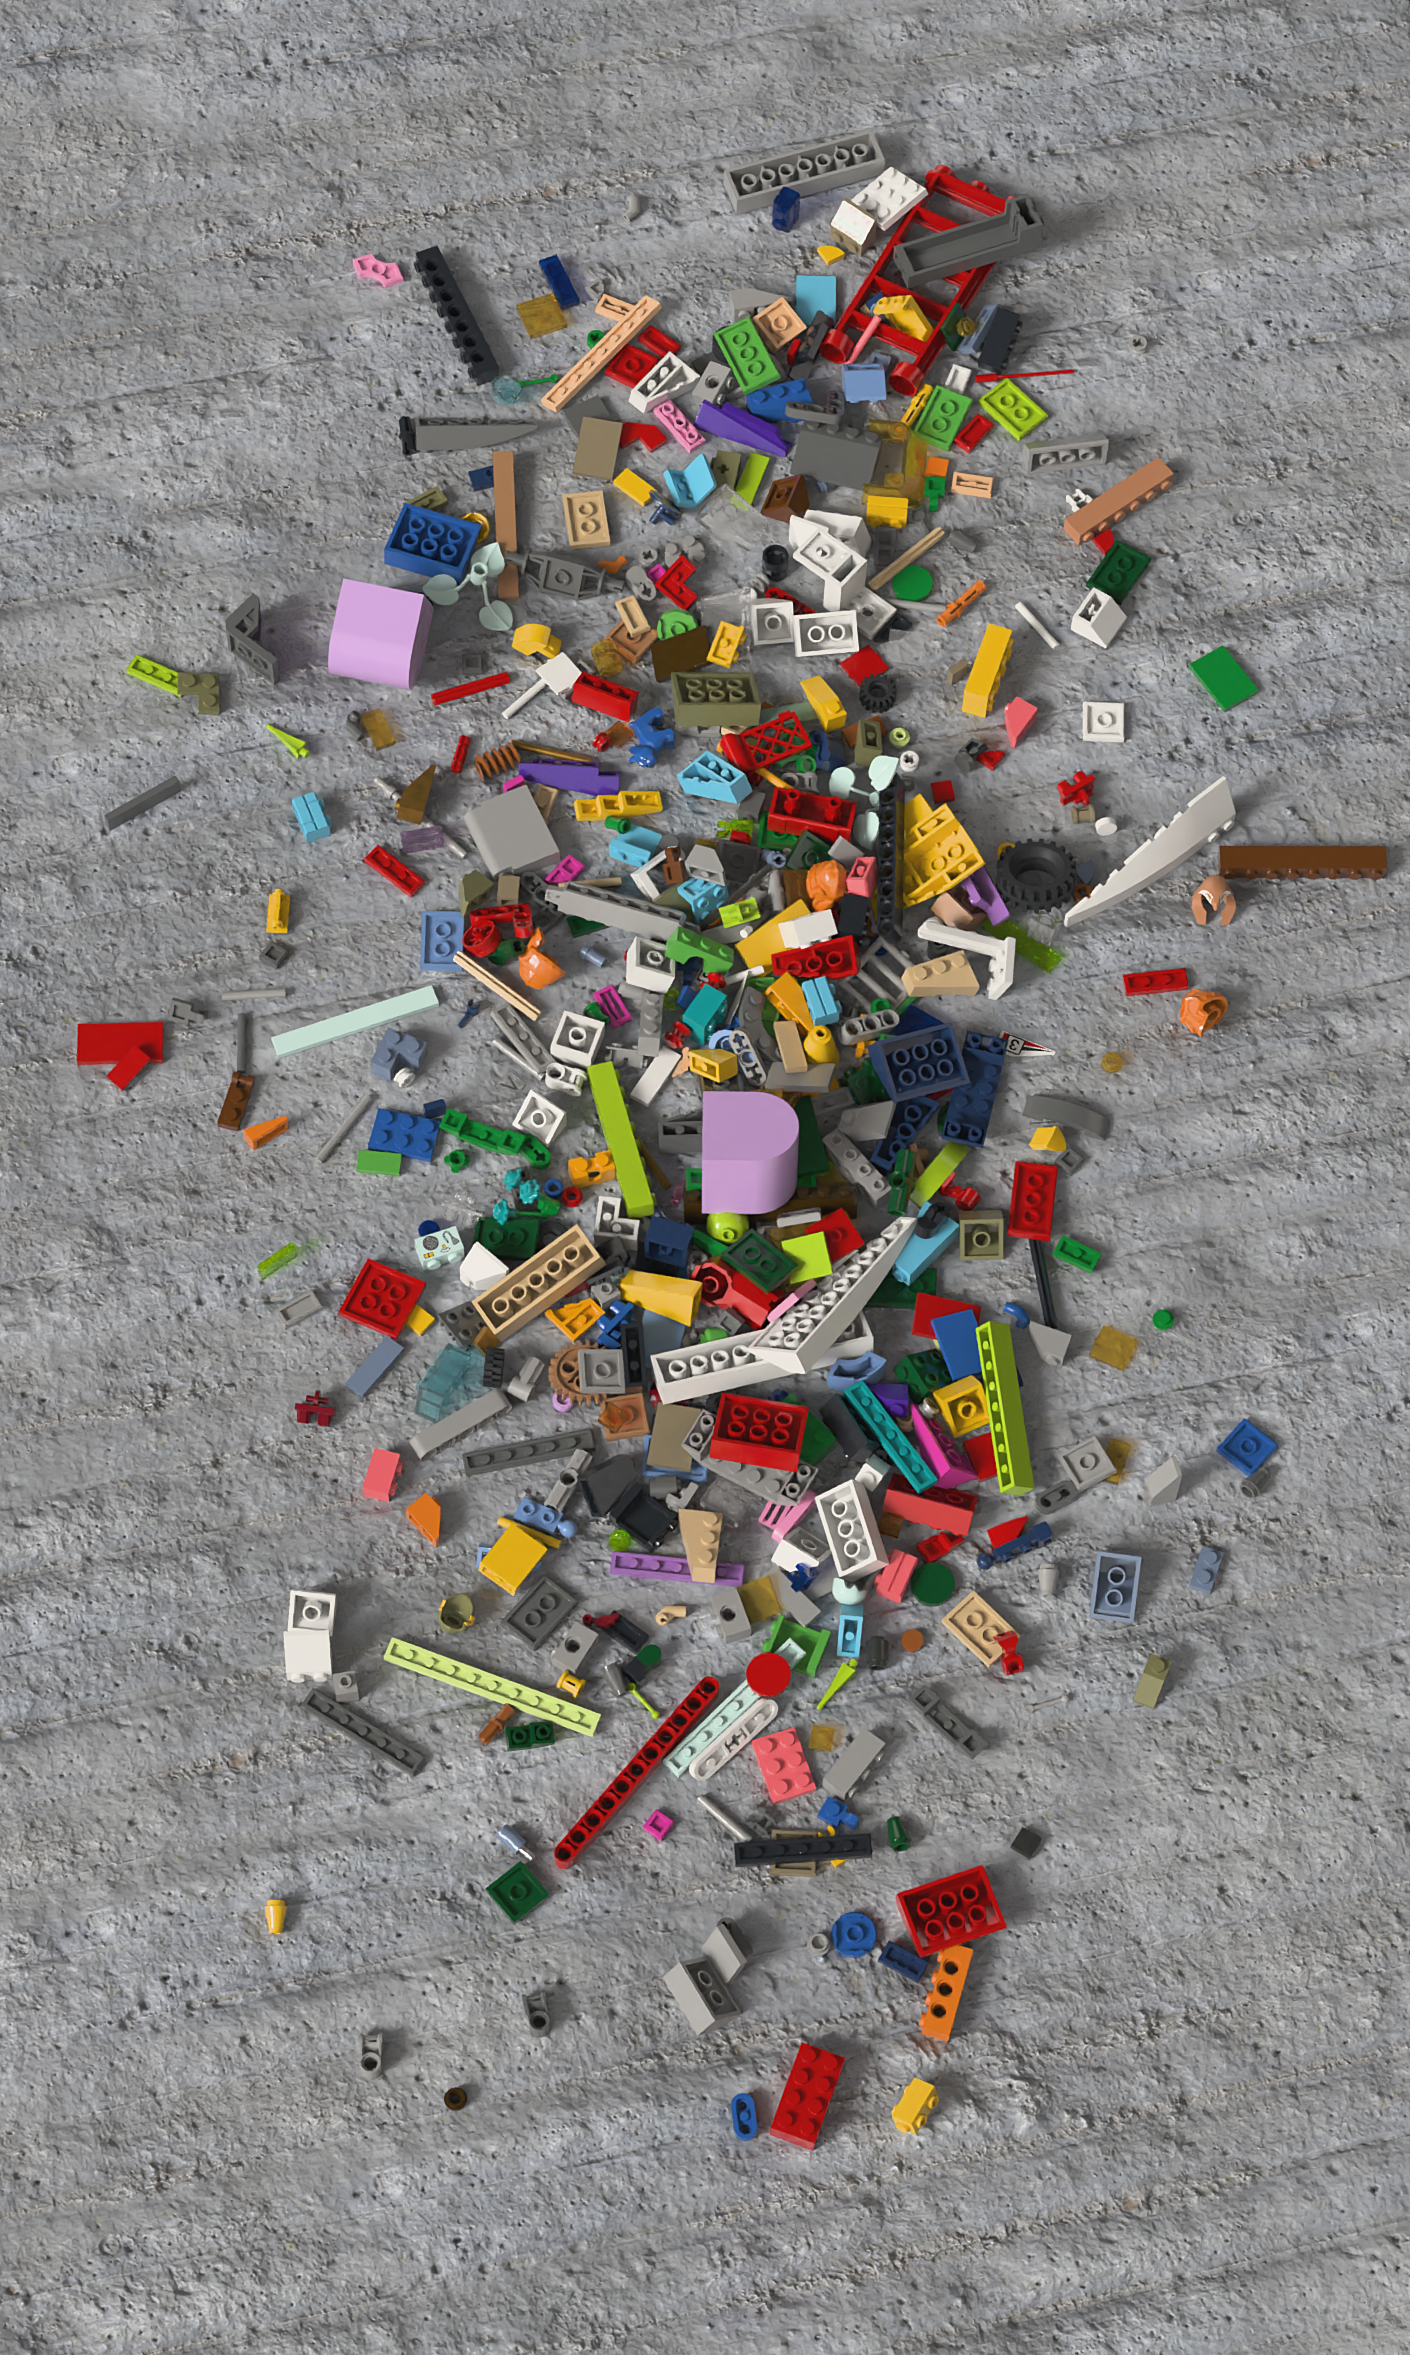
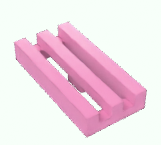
(769, 1522)

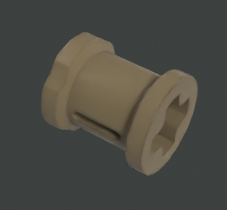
(1083, 814)

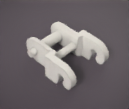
(1070, 499)

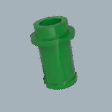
(620, 825)

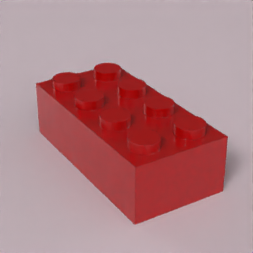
(807, 2096)

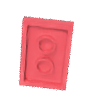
(783, 1765)

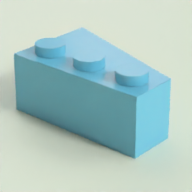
(714, 779)

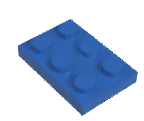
(404, 1134)

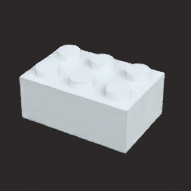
(825, 633)

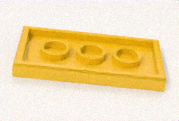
(767, 939)

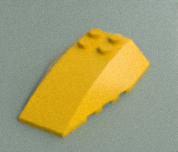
(935, 858)

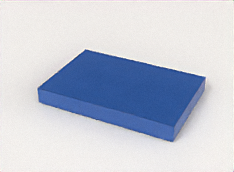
(958, 1343)

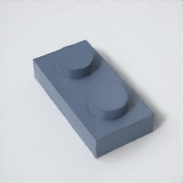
(1206, 1570)

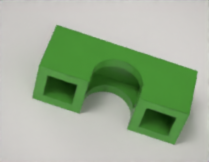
(688, 944)

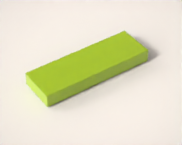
(752, 477)
(153, 673)

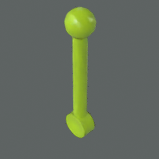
(632, 1689)

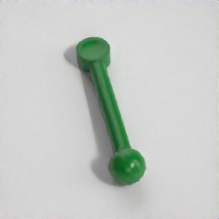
(554, 379)

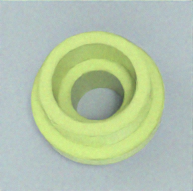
(899, 742)

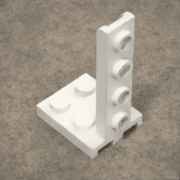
(1002, 952)

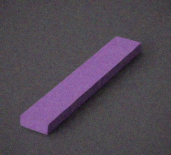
(671, 1569)

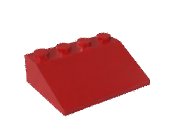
(759, 1432)
(950, 1911)

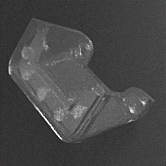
(732, 608)

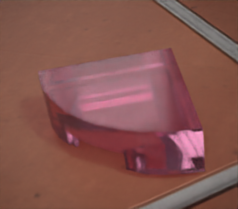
(678, 1193)

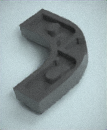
(750, 1019)

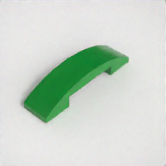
(481, 1135)

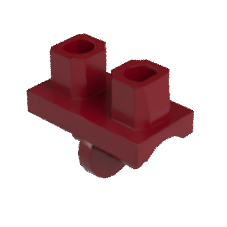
(325, 1414)

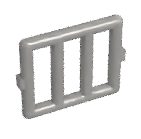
(870, 955)

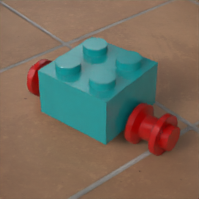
(702, 1015)

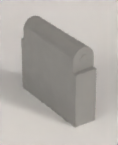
(512, 834)

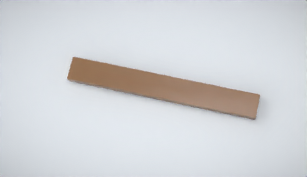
(505, 521)

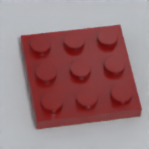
(382, 1299)

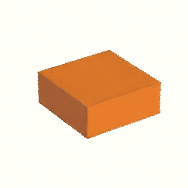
(937, 467)

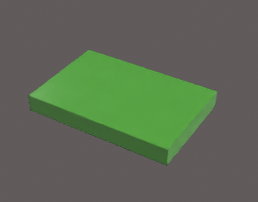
(943, 417)

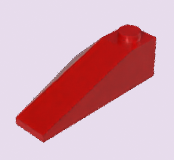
(829, 958)

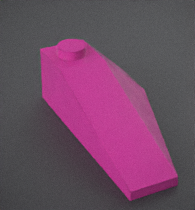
(939, 1453)

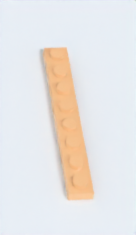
(601, 354)

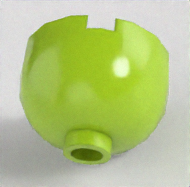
(727, 1226)

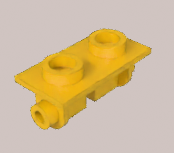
(278, 912)

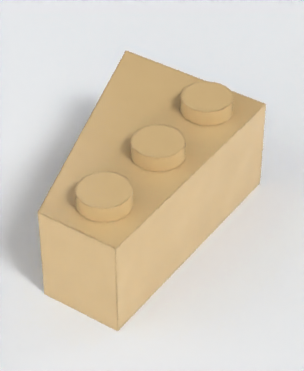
(701, 1540)

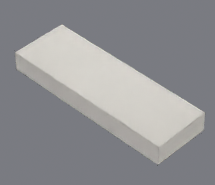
(655, 1076)

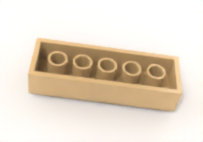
(539, 1283)

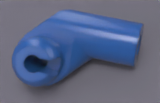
(1019, 1312)

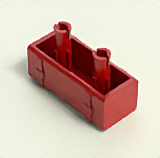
(818, 814)

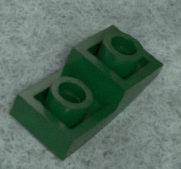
(529, 1737)

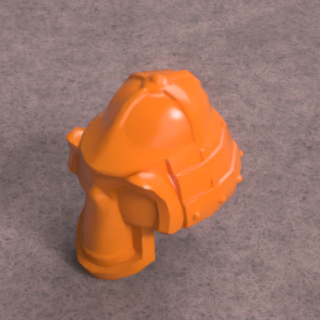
(826, 885)
(536, 967)
(1202, 1010)

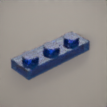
(559, 282)

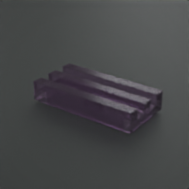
(418, 832)

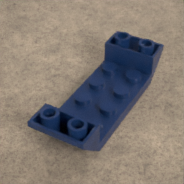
(973, 1103)

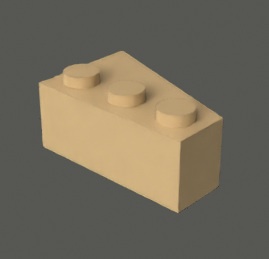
(941, 976)

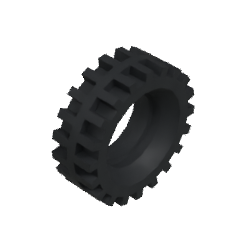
(1039, 857)

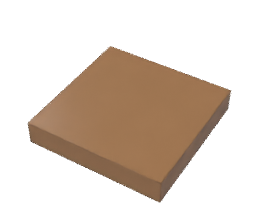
(632, 647)
(636, 1423)

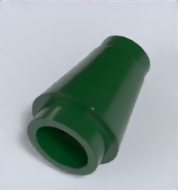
(897, 1834)

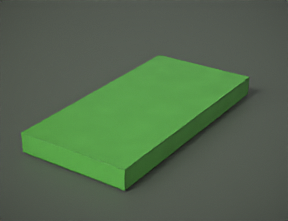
(747, 356)

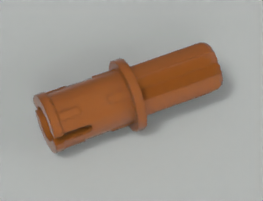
(496, 1724)

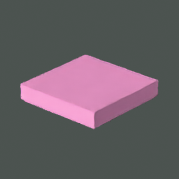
(791, 1300)

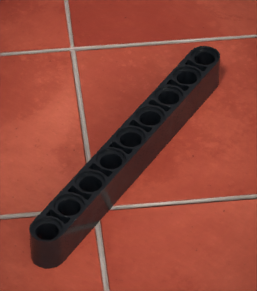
(891, 865)

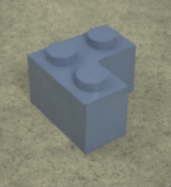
(397, 1049)

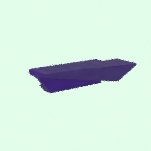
(741, 428)
(572, 775)

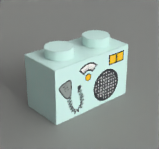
(439, 1248)

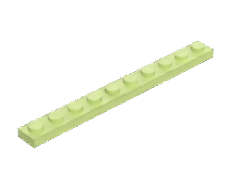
(492, 1687)

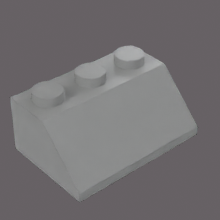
(701, 1995)

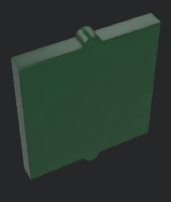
(949, 327)

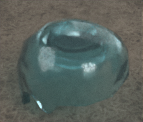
(505, 391)

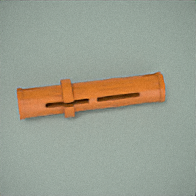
(945, 617)

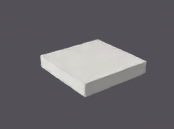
(1103, 722)

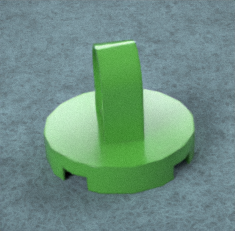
(675, 622)

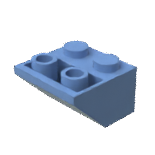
(863, 382)

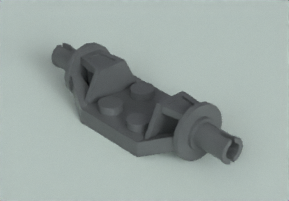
(563, 575)

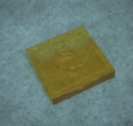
(541, 316)

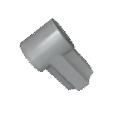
(525, 1383)

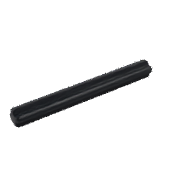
(1043, 1283)

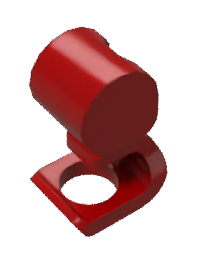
(965, 1198)
(1012, 1660)

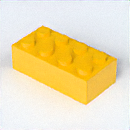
(988, 671)

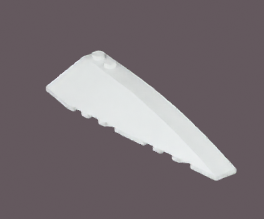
(1188, 832)
(825, 1313)

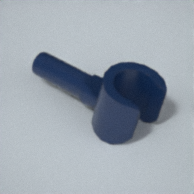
(470, 1012)

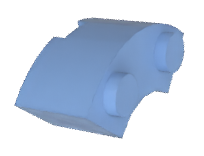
(849, 1372)

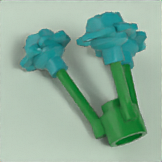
(528, 1192)

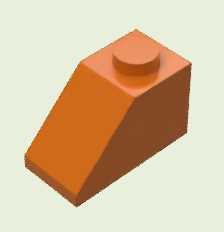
(426, 1516)

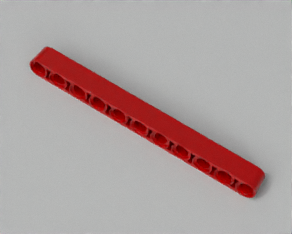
(634, 1782)

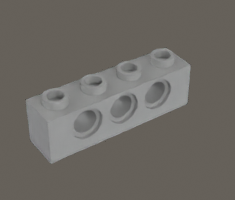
(857, 1169)

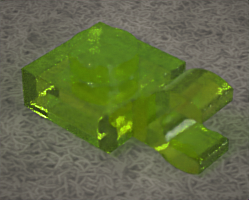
(736, 824)

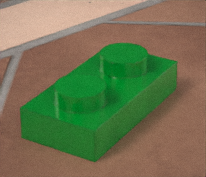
(1077, 1254)

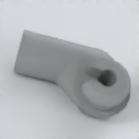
(634, 207)

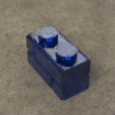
(785, 209)

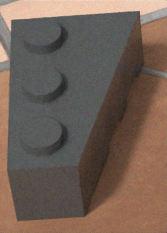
(681, 1133)

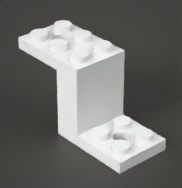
(844, 581)

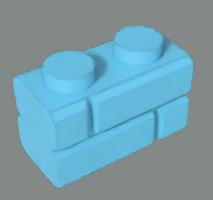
(311, 816)
(821, 1002)

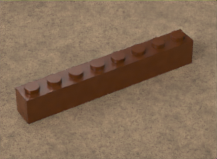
(1302, 862)

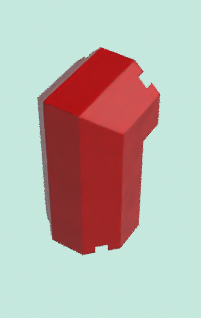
(729, 1288)

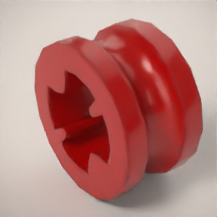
(601, 742)

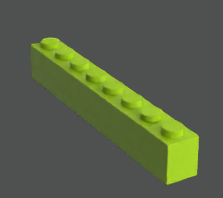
(620, 1140)
(1004, 1408)

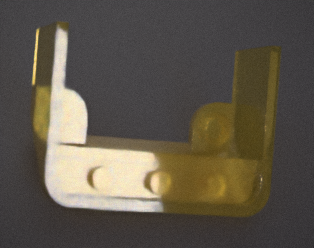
(911, 479)

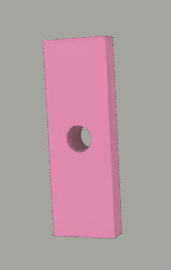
(679, 426)

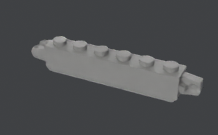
(618, 910)

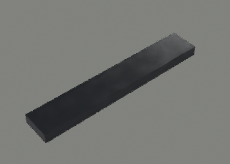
(803, 1850)

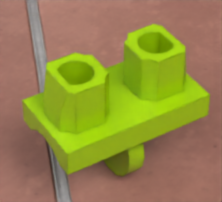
(739, 913)

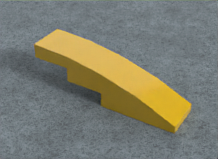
(620, 806)

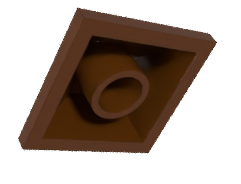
(786, 498)

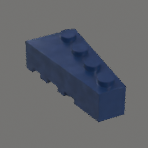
(906, 1125)

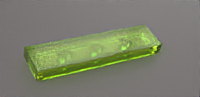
(1025, 946)

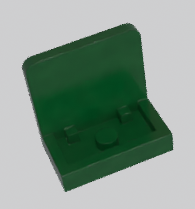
(865, 1083)
(923, 1374)

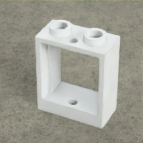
(642, 879)

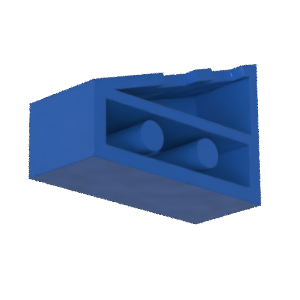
(771, 402)

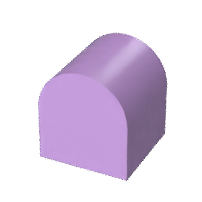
(379, 634)
(747, 1152)

